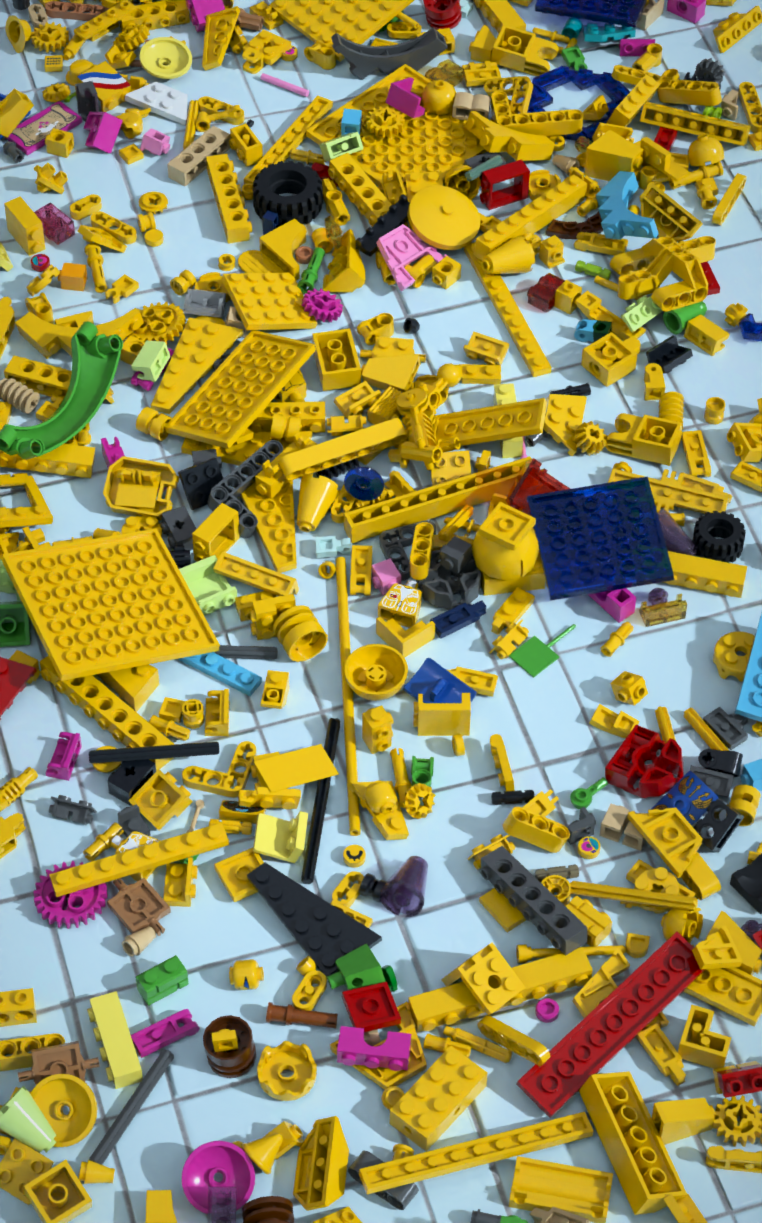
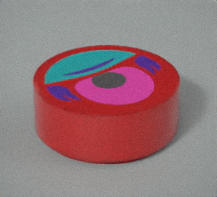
(40, 262)

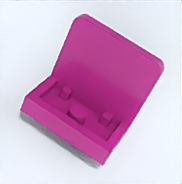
(200, 9)

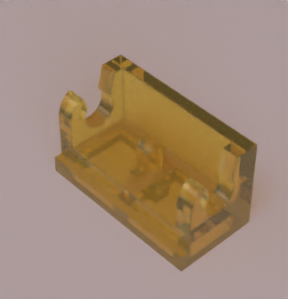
(663, 612)

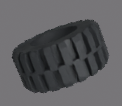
(288, 178)

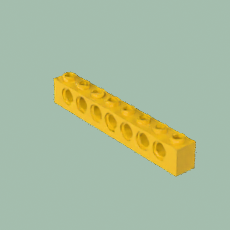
(107, 710)

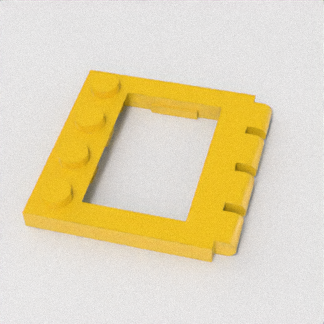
(25, 516)

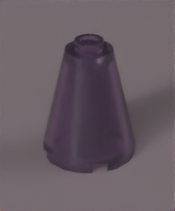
(675, 538)
(406, 888)

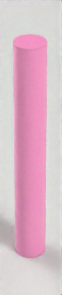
(283, 84)

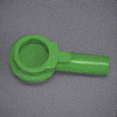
(583, 797)

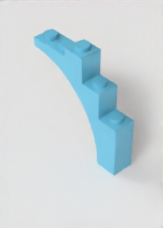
(613, 205)

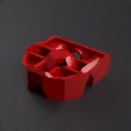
(655, 777)

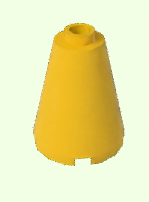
(510, 258)
(314, 501)

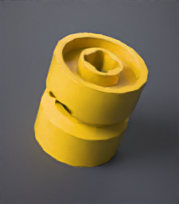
(153, 423)
(284, 428)
(746, 801)

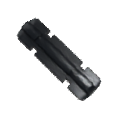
(512, 797)

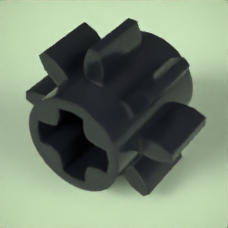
(181, 556)

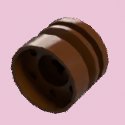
(231, 1062)
(268, 1210)

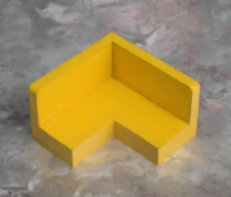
(405, 641)

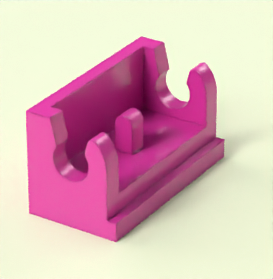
(111, 452)
(64, 756)

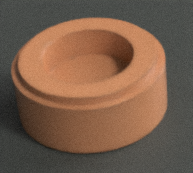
(303, 254)

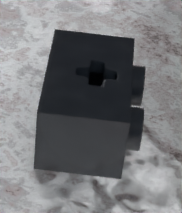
(130, 778)

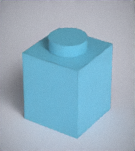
(752, 774)

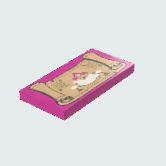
(32, 133)

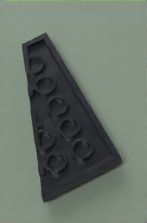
(313, 922)

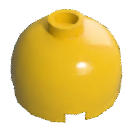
(438, 97)
(705, 150)
(456, 180)
(684, 922)

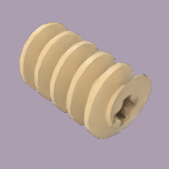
(18, 395)

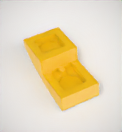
(613, 723)

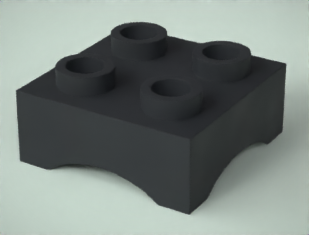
(749, 883)

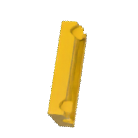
(561, 1186)

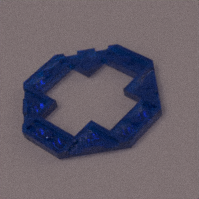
(582, 79)

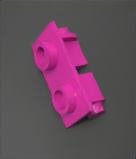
(634, 47)

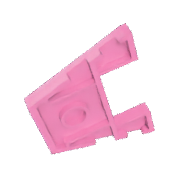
(402, 248)

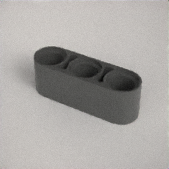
(397, 1196)

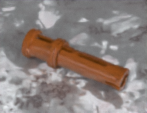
(289, 1015)

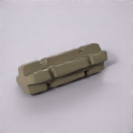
(572, 871)

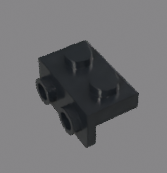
(668, 354)

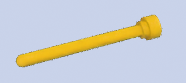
(526, 953)

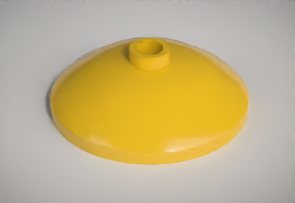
(70, 1091)

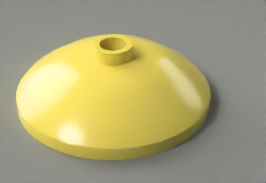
(165, 58)

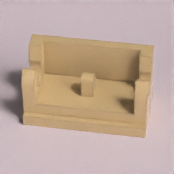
(650, 14)

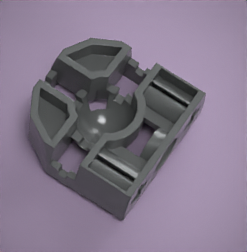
(439, 587)

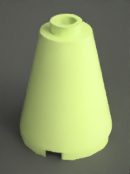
(26, 1122)

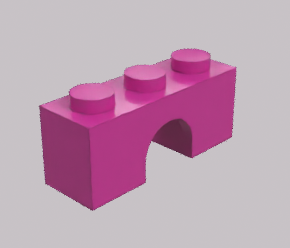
(617, 603)
(391, 1054)

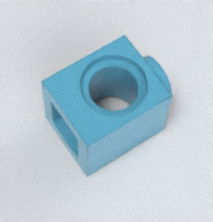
(351, 121)

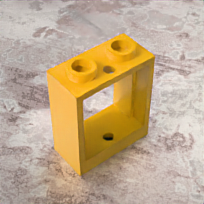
(216, 533)

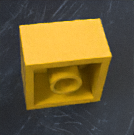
(58, 1195)

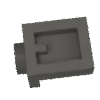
(131, 821)
(582, 827)

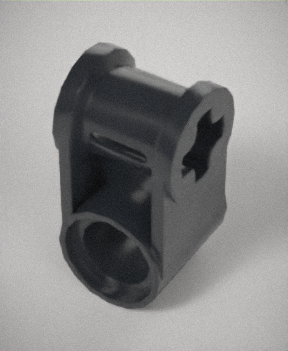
(724, 761)

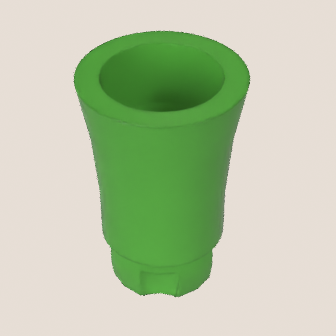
(677, 319)

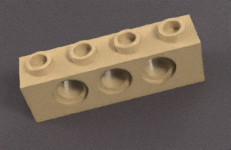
(193, 159)

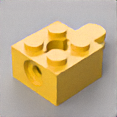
(611, 358)

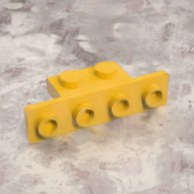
(105, 21)
(736, 27)
(661, 159)

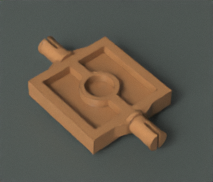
(138, 906)
(58, 1060)

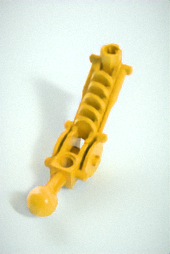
(419, 413)

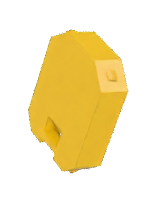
(167, 479)

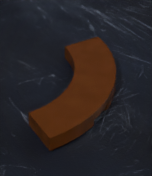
(569, 230)

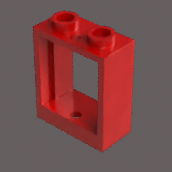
(502, 197)

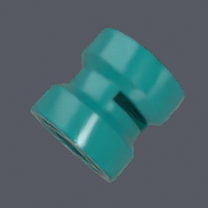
(572, 28)

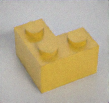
(699, 1043)

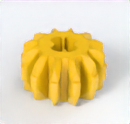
(590, 438)

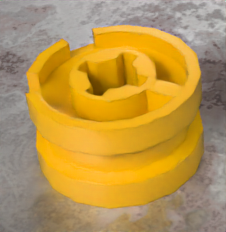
(560, 885)

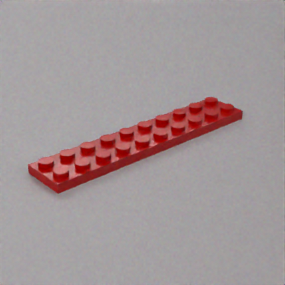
(611, 1025)

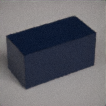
(270, 222)

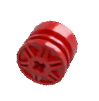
(442, 13)

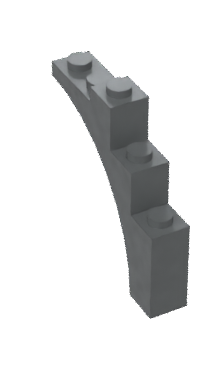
(387, 59)

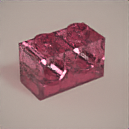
(55, 223)

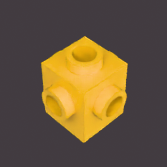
(629, 688)

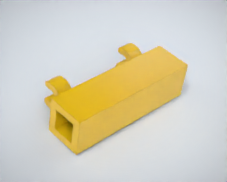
(271, 478)

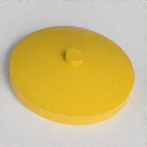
(443, 217)

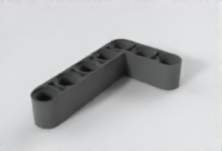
(241, 483)

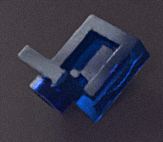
(750, 329)

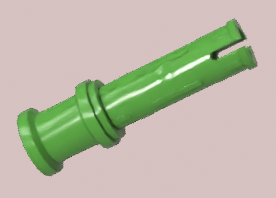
(310, 275)

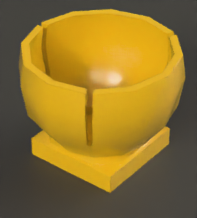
(506, 543)

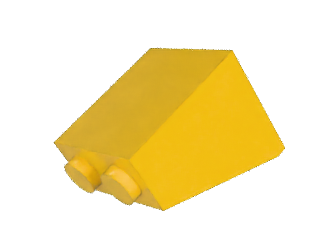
(612, 154)

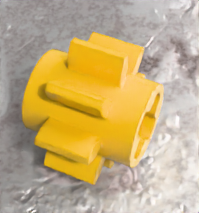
(534, 240)
(735, 314)

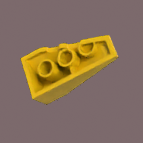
(346, 267)

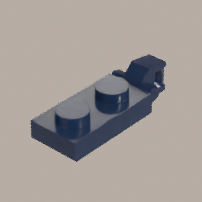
(458, 618)

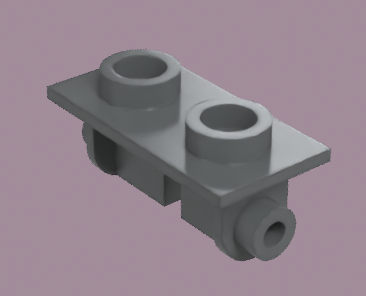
(64, 805)

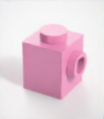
(385, 575)

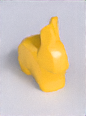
(132, 121)

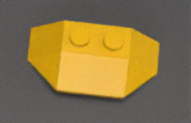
(668, 215)
(321, 1165)

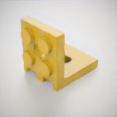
(475, 975)

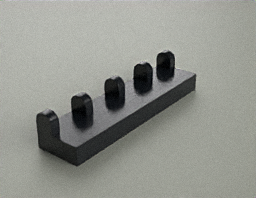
(391, 220)

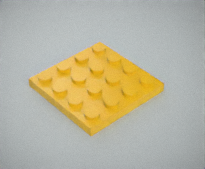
(268, 301)

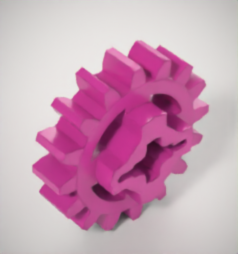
(322, 305)

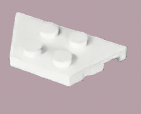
(161, 100)

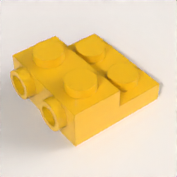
(746, 440)
(266, 612)
(161, 799)

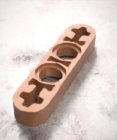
(59, 9)

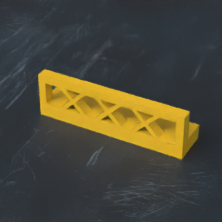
(255, 575)

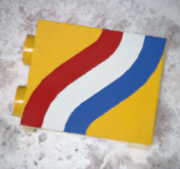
(108, 83)

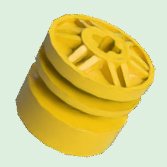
(300, 633)

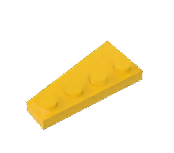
(218, 33)

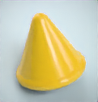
(263, 1151)

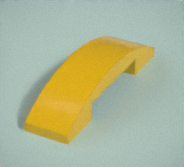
(592, 309)

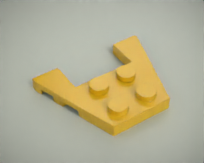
(602, 985)
(386, 1077)

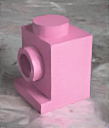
(155, 142)

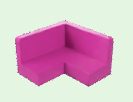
(403, 99)
(103, 130)

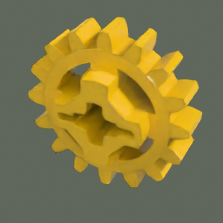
(50, 37)
(131, 37)
(385, 121)
(727, 1116)

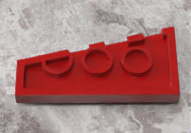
(12, 681)

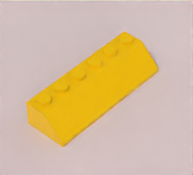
(631, 1141)

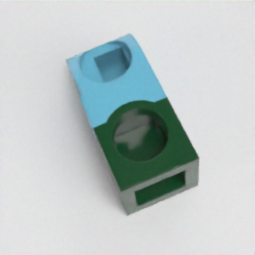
(592, 330)

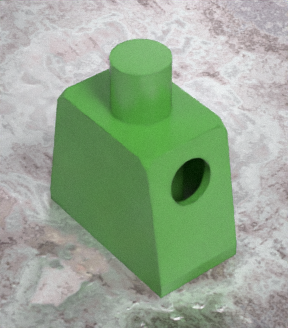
(357, 970)

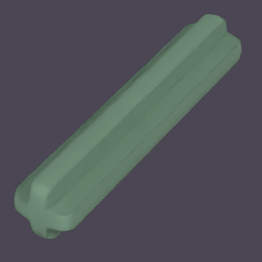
(489, 164)

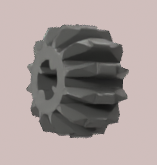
(710, 70)

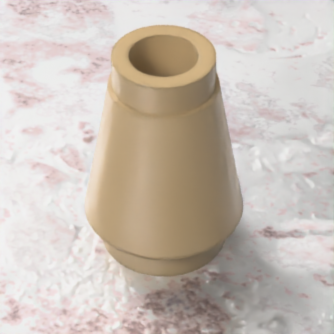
(565, 163)
(138, 941)

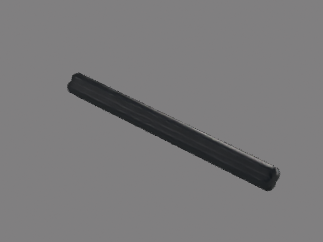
(154, 752)

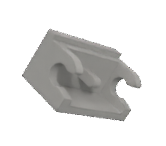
(205, 303)

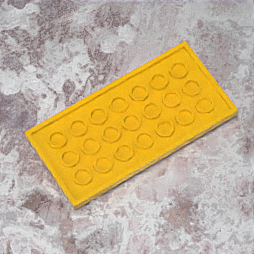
(240, 389)

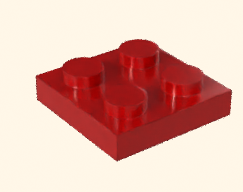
(371, 1007)

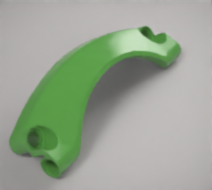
(92, 374)

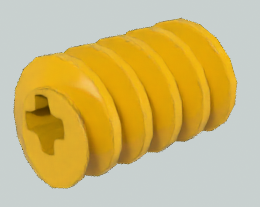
(671, 407)

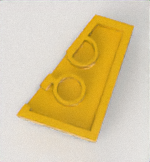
(390, 825)

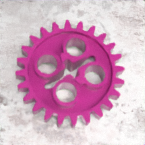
(88, 899)

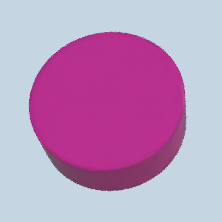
(547, 1010)

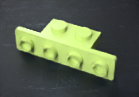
(641, 313)

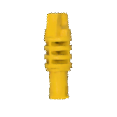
(16, 787)

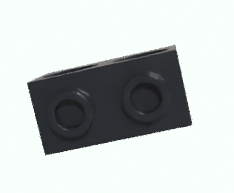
(721, 829)

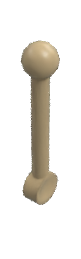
(199, 805)

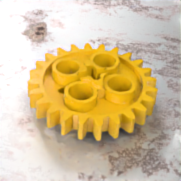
(160, 323)

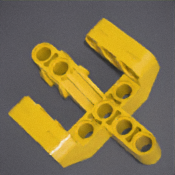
(647, 268)

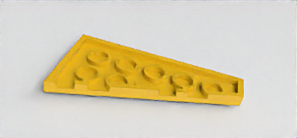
(193, 358)

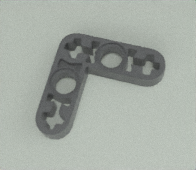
(396, 546)

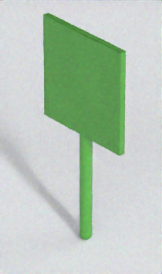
(535, 655)

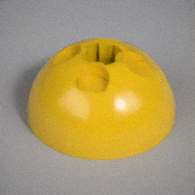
(376, 671)

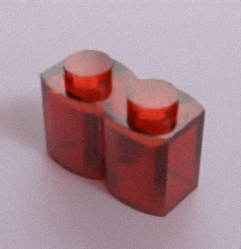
(543, 293)

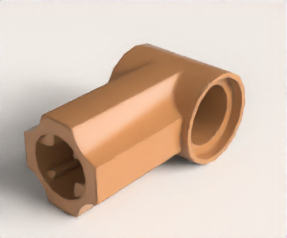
(249, 21)

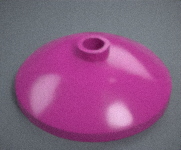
(214, 1158)

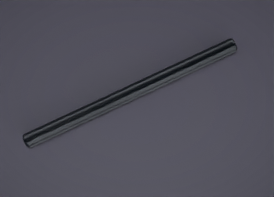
(319, 806)

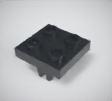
(199, 481)

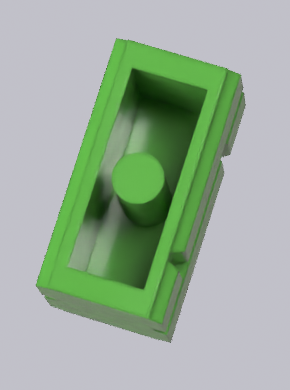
(162, 980)

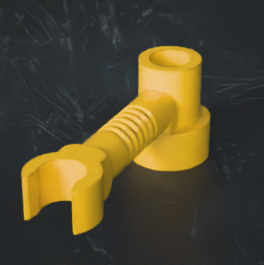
(204, 120)

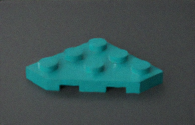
(596, 33)

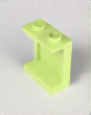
(208, 587)

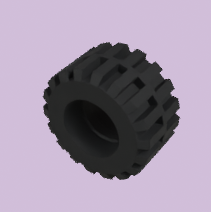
(721, 526)

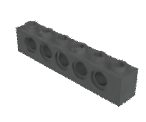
(533, 900)

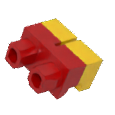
(738, 1080)

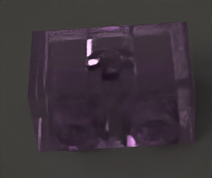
(221, 1204)

